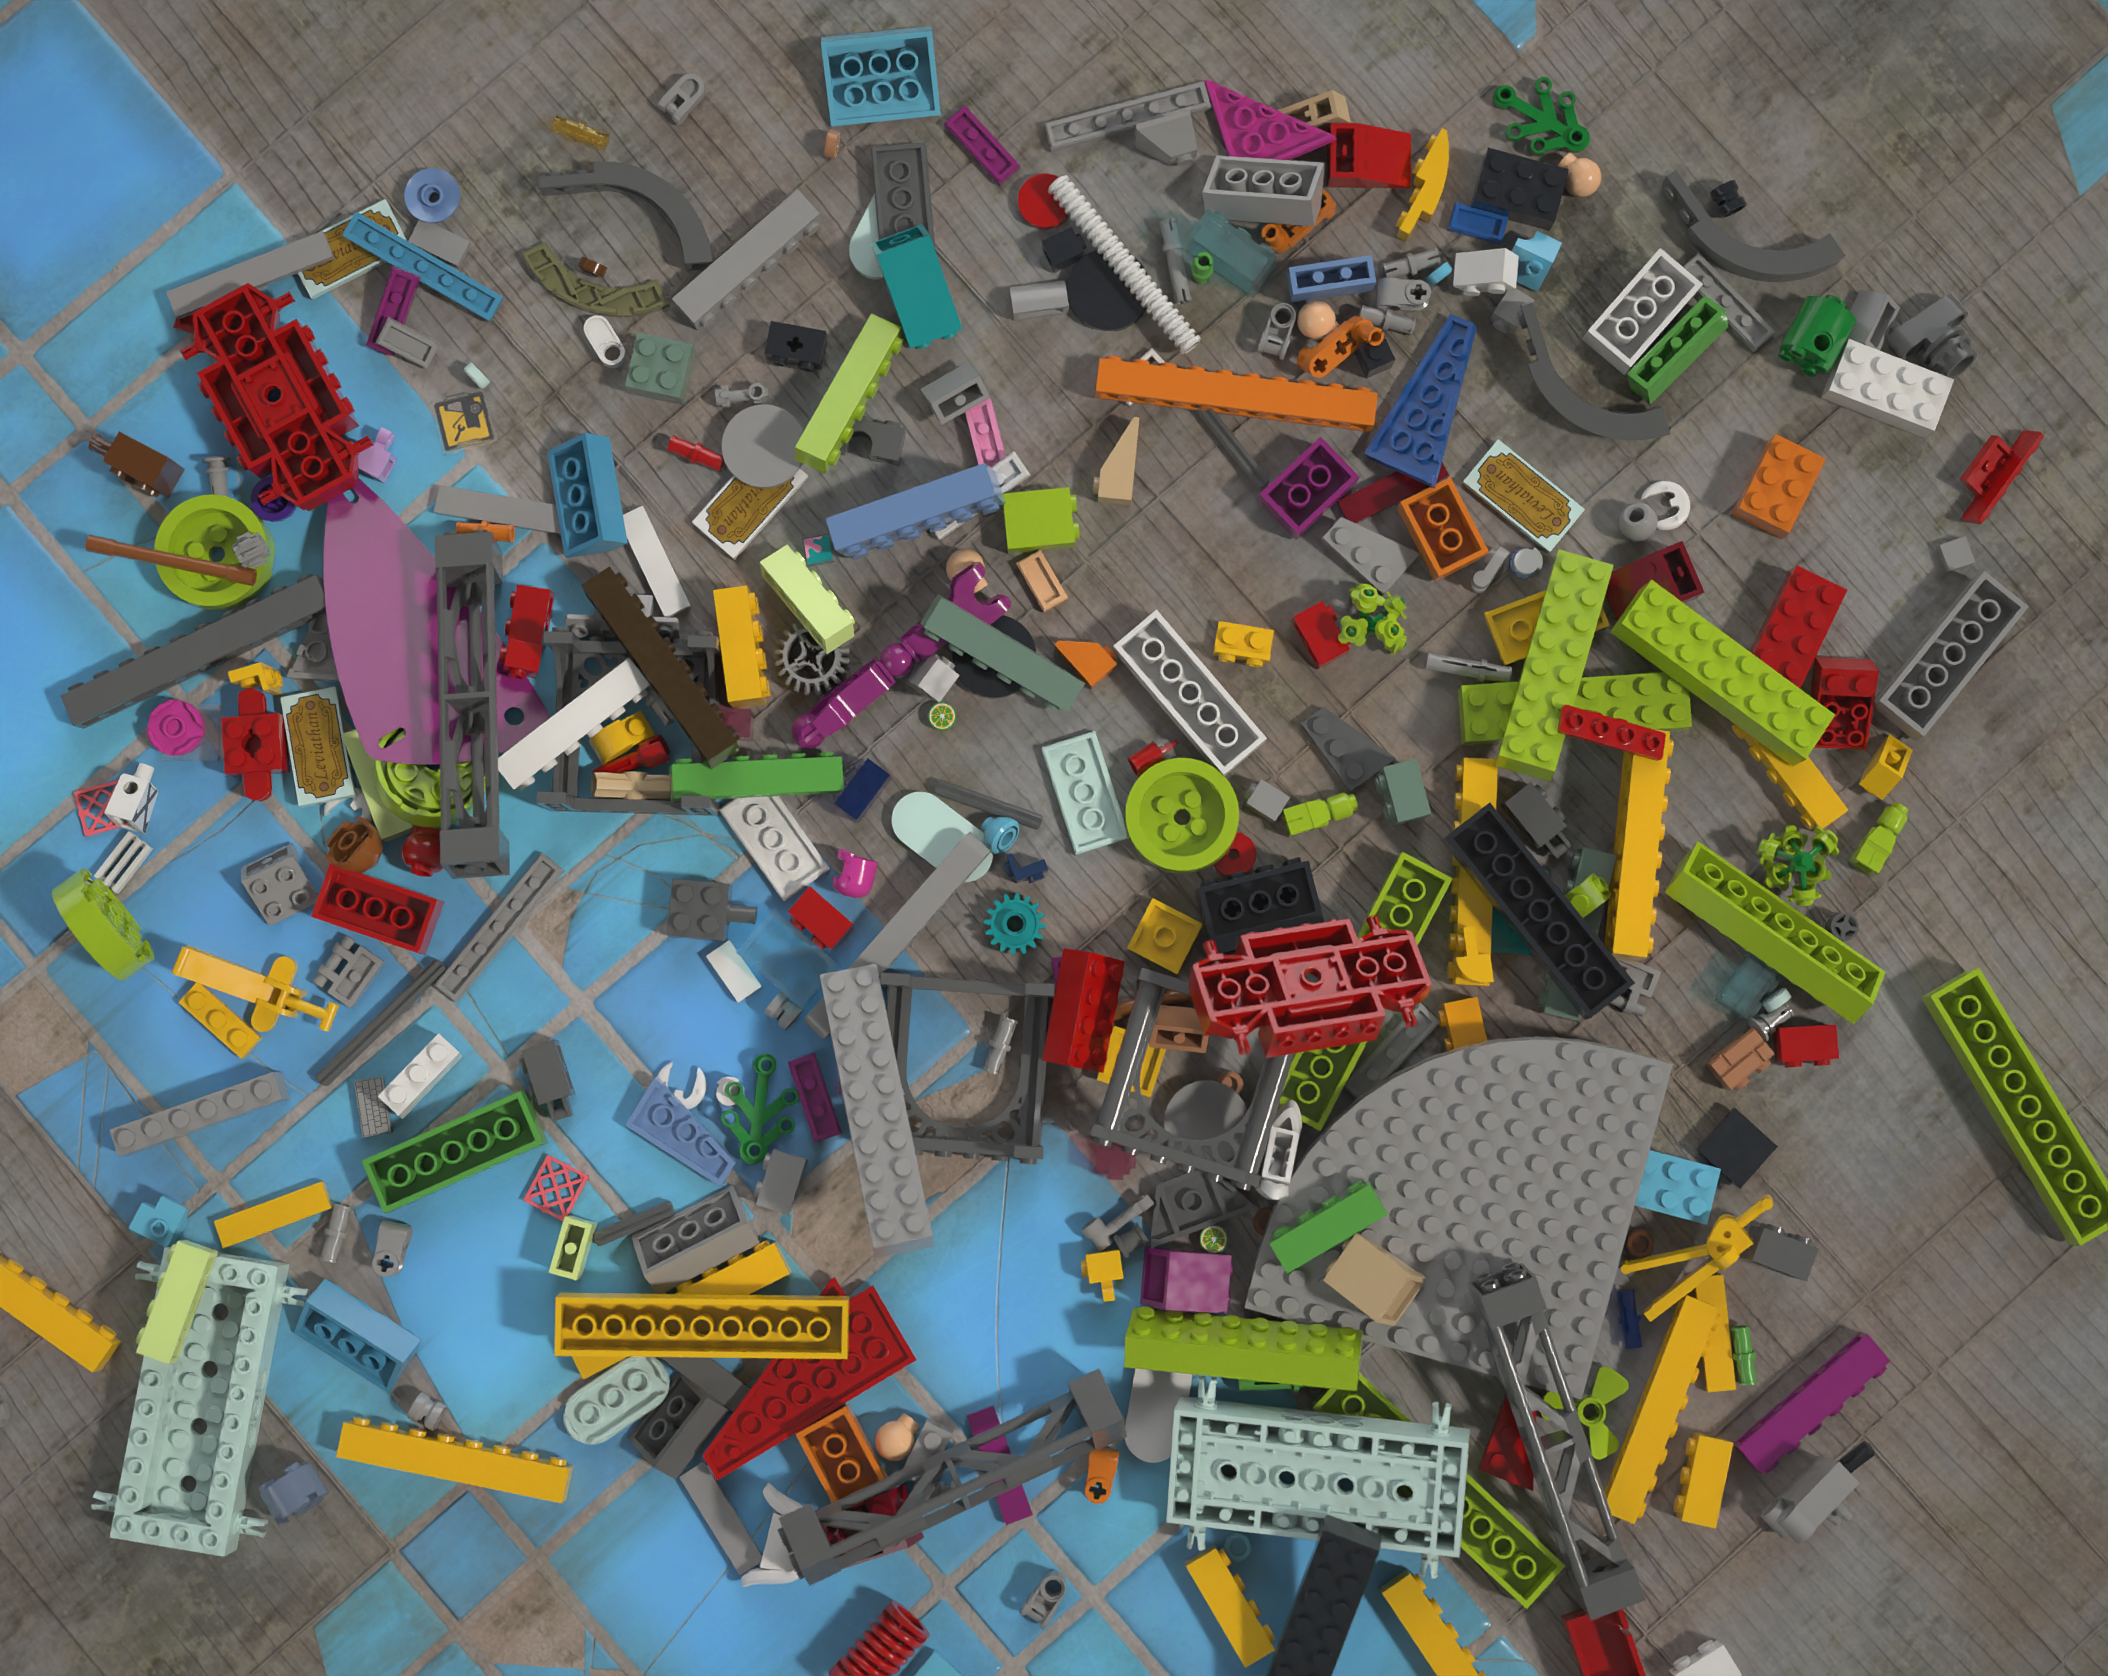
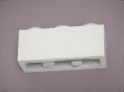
(420, 1076)

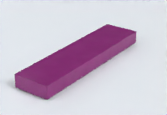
(1013, 1503)

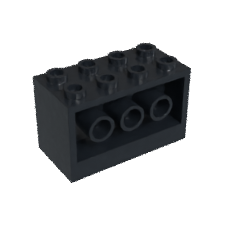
(1267, 885)

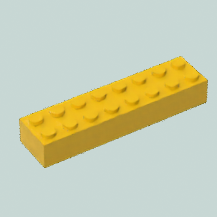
(1637, 854)

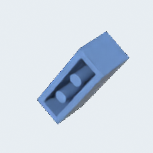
(1331, 279)

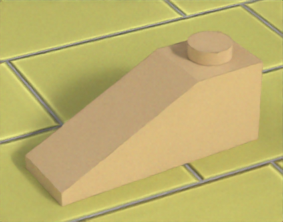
(1320, 110)
(1117, 473)

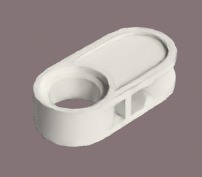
(603, 337)

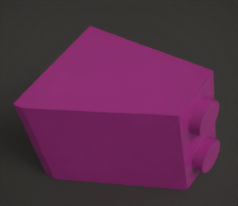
(1186, 1280)

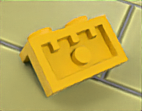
(1243, 643)
(258, 676)

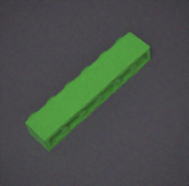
(758, 777)

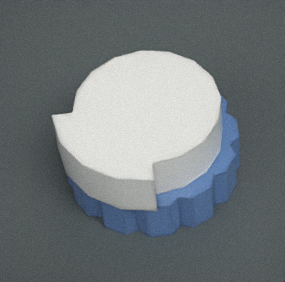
(1525, 562)
(720, 1095)

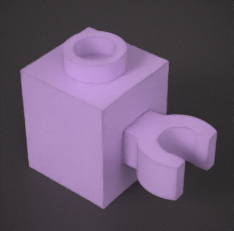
(377, 460)

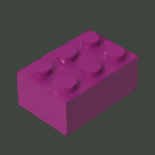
(1308, 488)

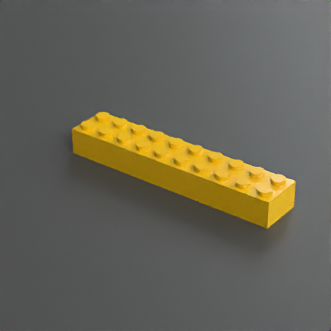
(701, 1325)

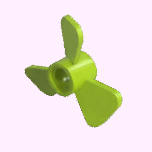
(1606, 1387)

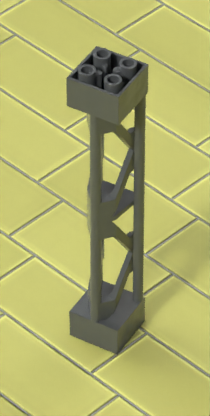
(472, 565)
(815, 1556)
(1605, 1581)

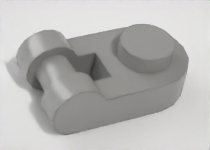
(689, 89)
(1495, 560)

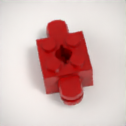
(255, 745)

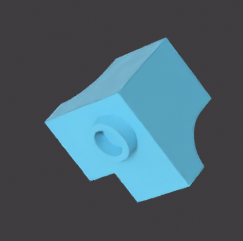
(1535, 259)
(162, 1222)

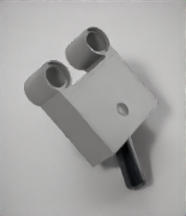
(1816, 1495)

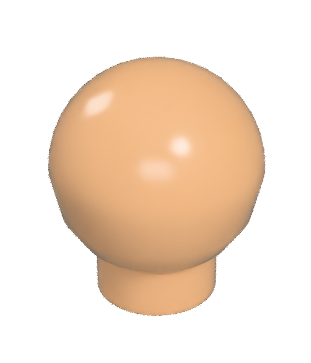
(1583, 175)
(1316, 320)
(962, 559)
(896, 1438)

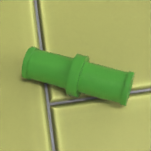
(1202, 268)
(1744, 1355)

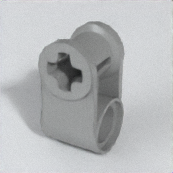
(1399, 294)
(1276, 335)
(392, 1241)
(1042, 1602)

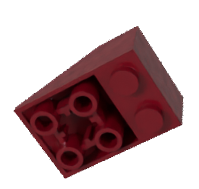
(1667, 567)
(884, 1504)

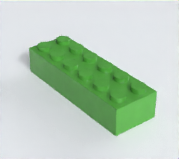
(454, 1151)

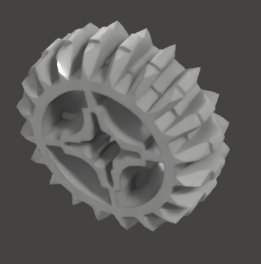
(789, 669)

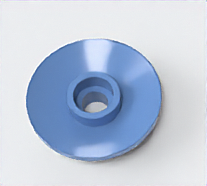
(428, 183)

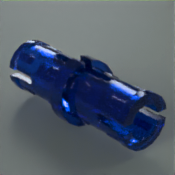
(1629, 1319)

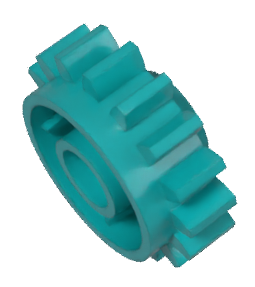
(1011, 909)

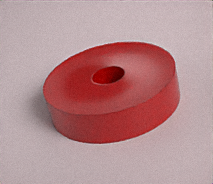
(1246, 858)

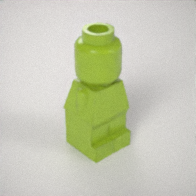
(1318, 813)
(1879, 841)

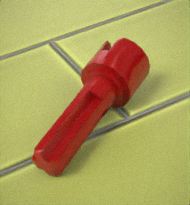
(649, 753)

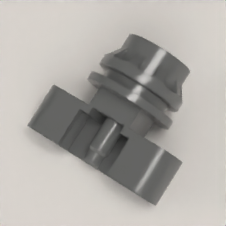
(1937, 333)

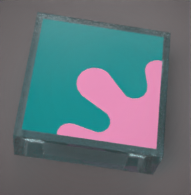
(818, 550)

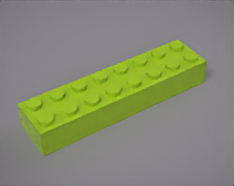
(1554, 664)
(1722, 673)
(1641, 699)
(1775, 932)
(1243, 1348)

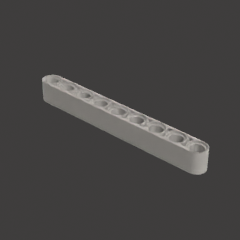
(912, 916)

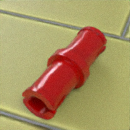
(696, 453)

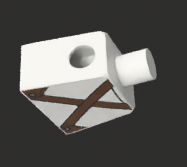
(133, 800)

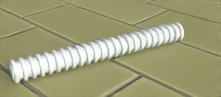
(1124, 264)

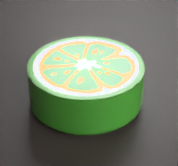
(942, 716)
(1213, 1239)

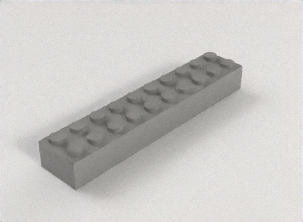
(876, 1111)

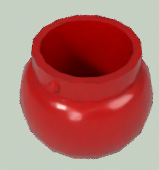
(422, 851)

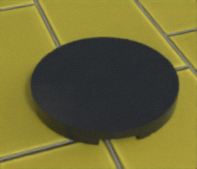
(1100, 296)
(985, 682)

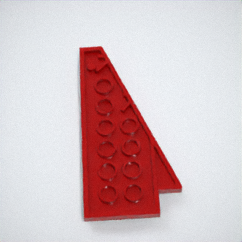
(801, 1391)

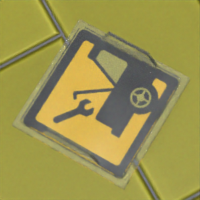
(464, 421)

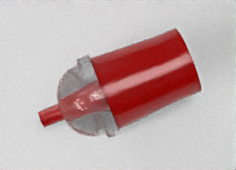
(1151, 754)

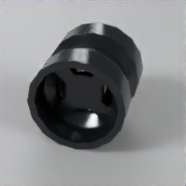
(1728, 198)

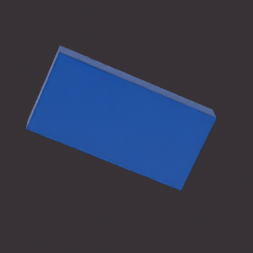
(1477, 223)

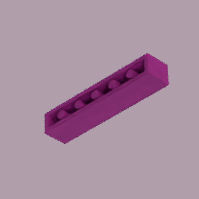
(1811, 1403)

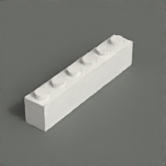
(571, 724)

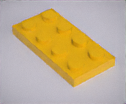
(1514, 626)

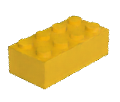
(740, 647)

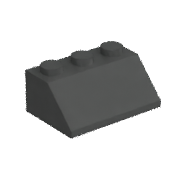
(678, 1426)

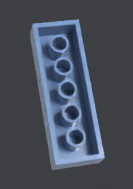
(916, 511)

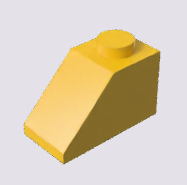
(1886, 767)

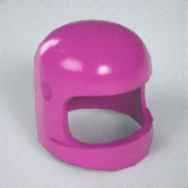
(856, 875)

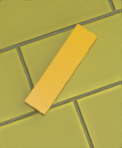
(273, 1214)
(1718, 1361)

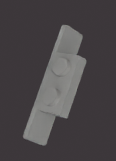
(594, 625)

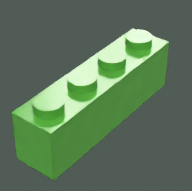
(1677, 350)
(1327, 1226)

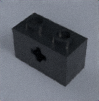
(785, 336)

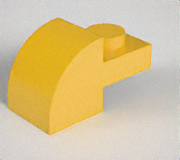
(620, 737)
(1472, 966)

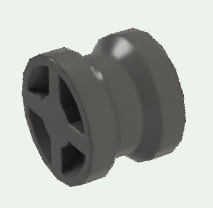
(1849, 926)

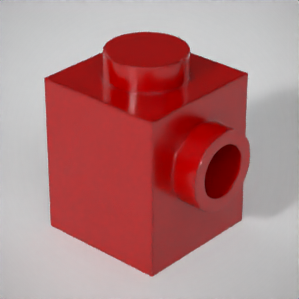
(520, 659)

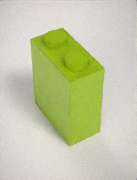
(1040, 520)

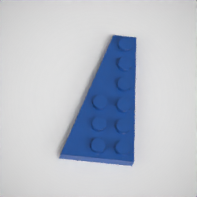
(1420, 421)

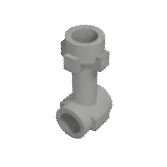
(756, 393)

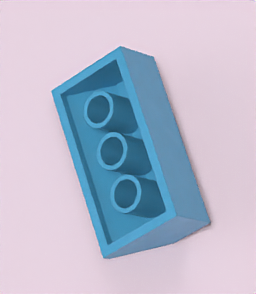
(587, 496)
(357, 1335)

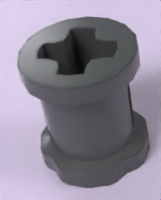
(1131, 1240)

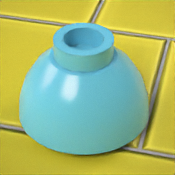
(1000, 833)

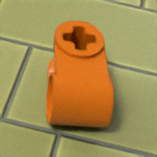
(1102, 1469)

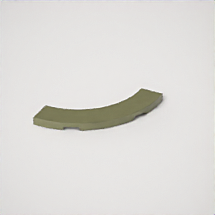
(591, 296)

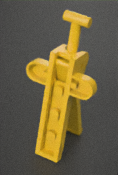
(271, 993)
(1724, 1245)

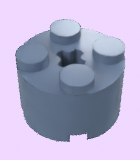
(293, 1493)

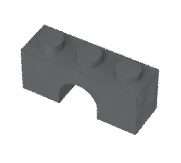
(886, 439)

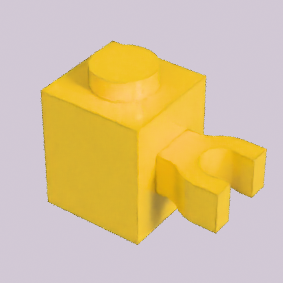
(1103, 1268)

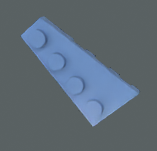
(673, 1128)

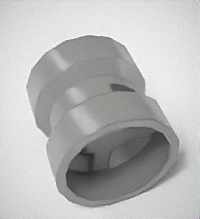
(778, 1006)
(427, 1411)

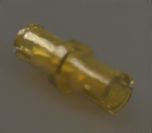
(580, 132)

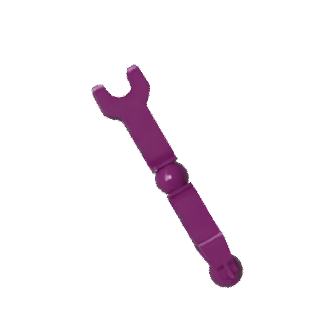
(896, 661)

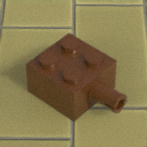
(138, 464)

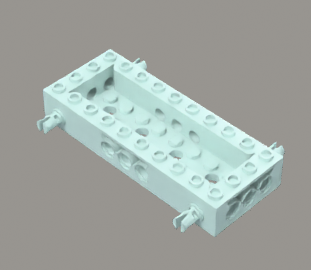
(170, 1397)
(1319, 1453)

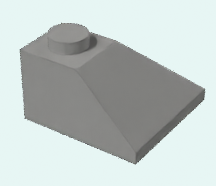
(1168, 138)

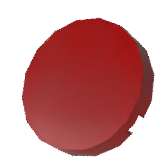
(1039, 206)

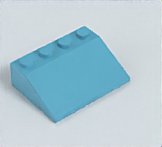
(880, 76)

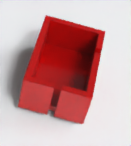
(1601, 1645)

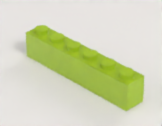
(848, 394)

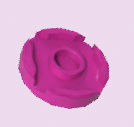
(176, 727)

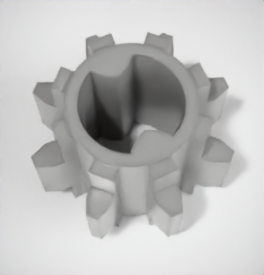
(251, 550)

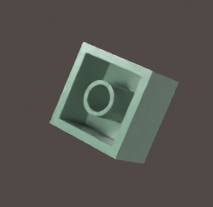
(660, 368)
(1402, 793)

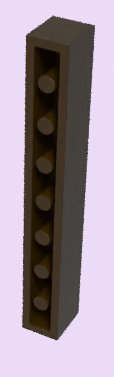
(661, 668)

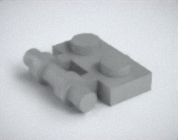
(356, 975)
(1645, 983)

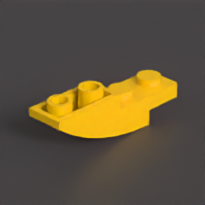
(1431, 179)

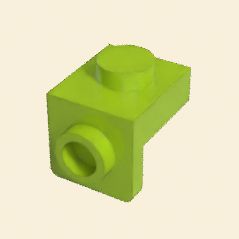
(1589, 894)

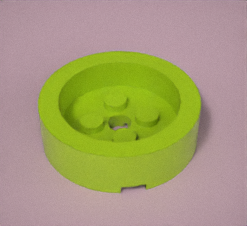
(194, 532)
(1189, 787)
(414, 790)
(102, 925)

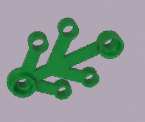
(1545, 120)
(758, 1113)

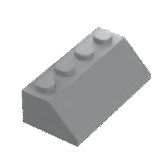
(1265, 190)
(694, 1240)

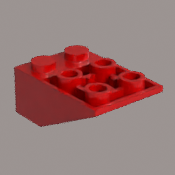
(1368, 157)
(1849, 692)

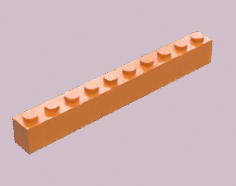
(1236, 394)

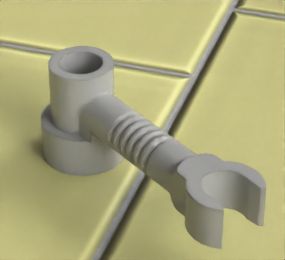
(1101, 1233)

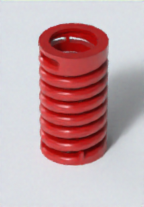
(878, 1644)

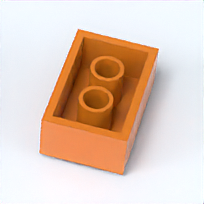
(1778, 486)
(1442, 529)
(841, 1453)

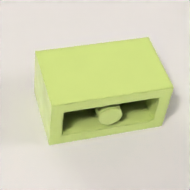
(572, 1247)

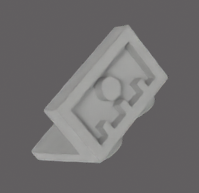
(278, 884)

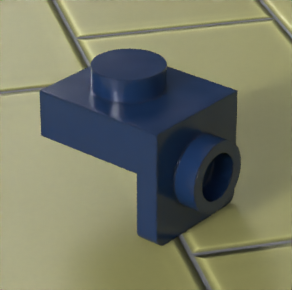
(1032, 872)

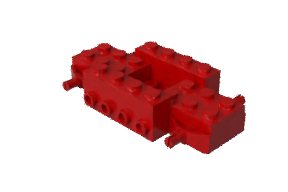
(299, 432)
(1269, 989)

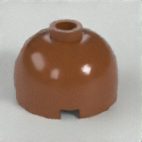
(355, 846)

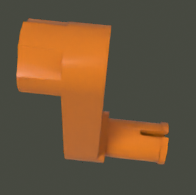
(1280, 240)
(1325, 357)

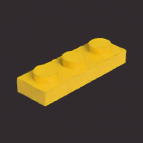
(220, 1020)

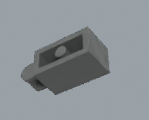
(1537, 819)
(548, 1077)

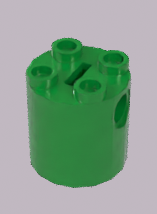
(1817, 334)

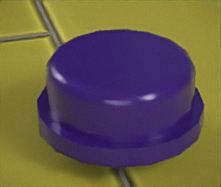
(274, 511)

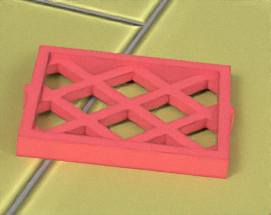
(83, 813)
(566, 1168)

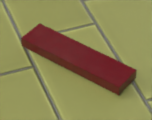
(1382, 495)

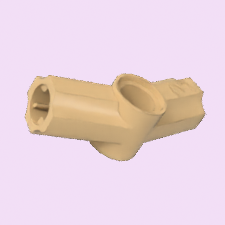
(630, 786)

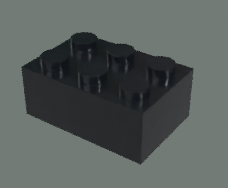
(1519, 188)

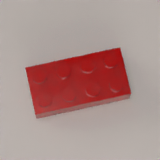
(1797, 623)
(377, 909)
(1083, 1010)

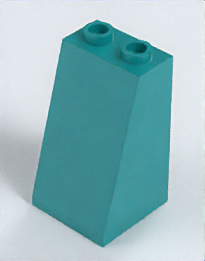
(917, 286)

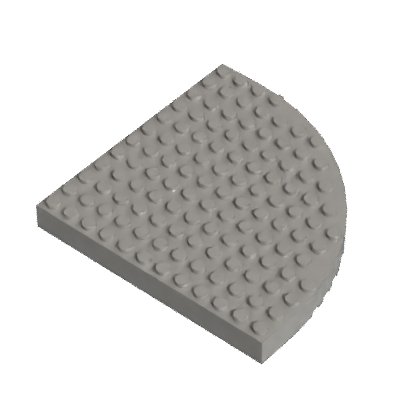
(1481, 1166)

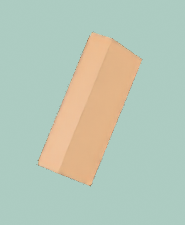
(1042, 581)

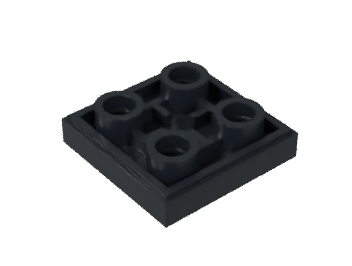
(1736, 1148)

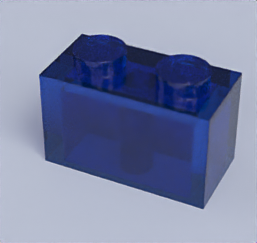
(863, 790)

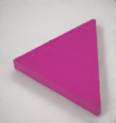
(1259, 130)

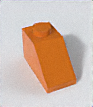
(1088, 660)

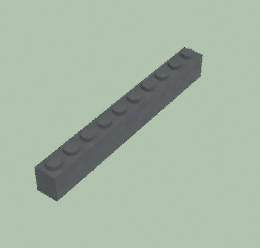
(196, 652)

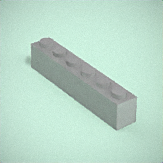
(747, 260)
(199, 1114)

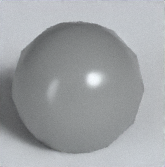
(1638, 522)

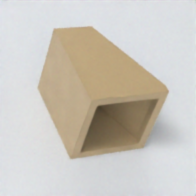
(1374, 1279)

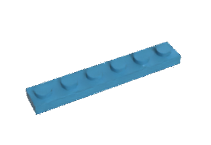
(432, 270)

